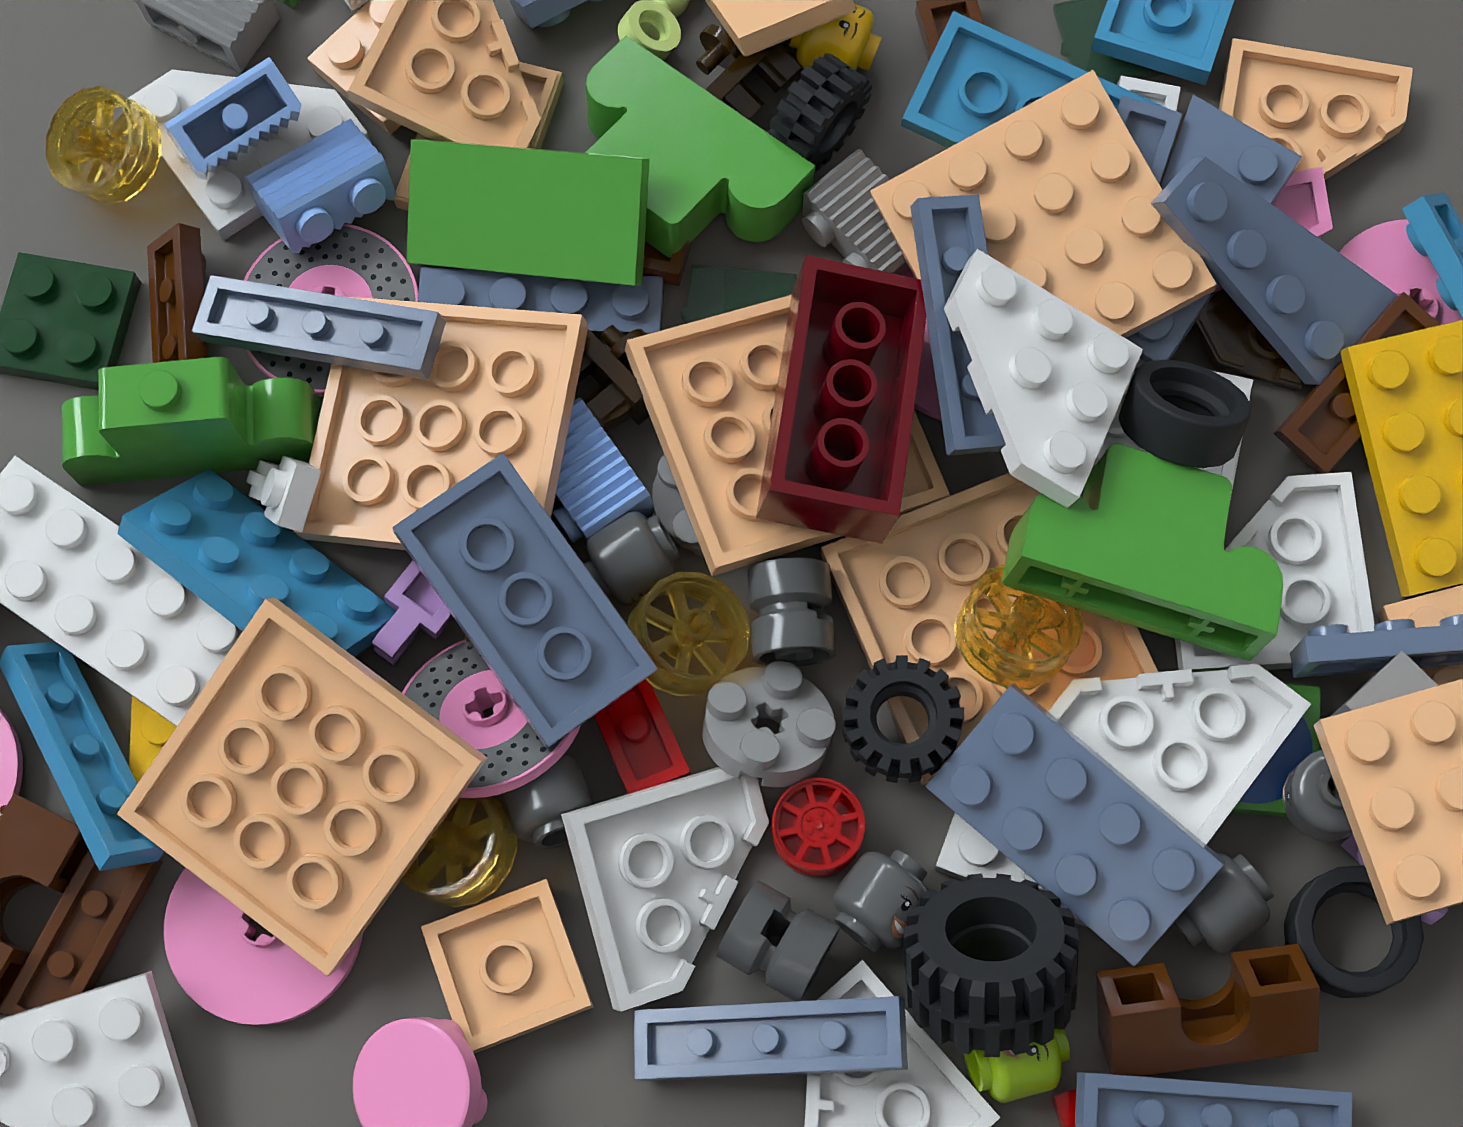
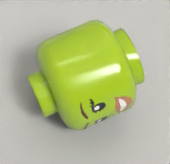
(1019, 1075)

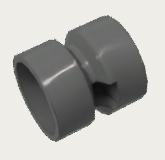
(791, 606)
(798, 956)

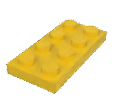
(1412, 435)

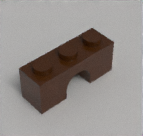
(34, 850)
(1259, 1014)

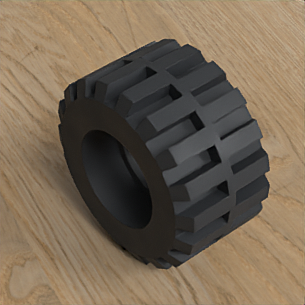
(991, 964)

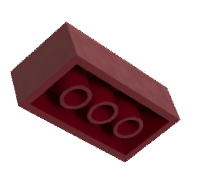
(844, 401)

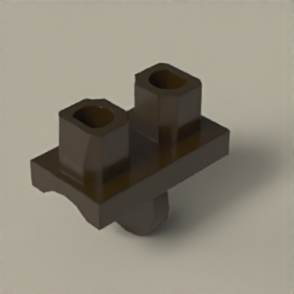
(772, 64)
(618, 390)

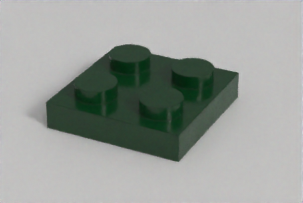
(64, 319)

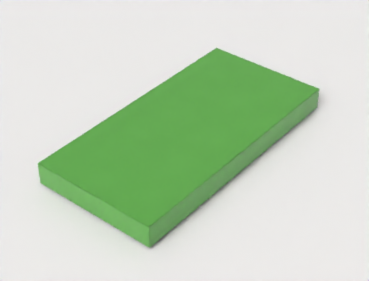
(527, 211)

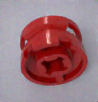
(818, 827)

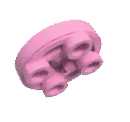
(418, 1077)

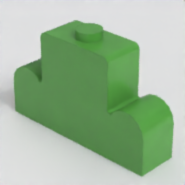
(698, 149)
(184, 421)
(1150, 555)

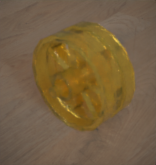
(75, 139)
(1017, 625)
(690, 631)
(461, 847)

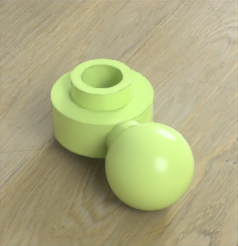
(654, 25)

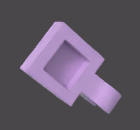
(416, 608)

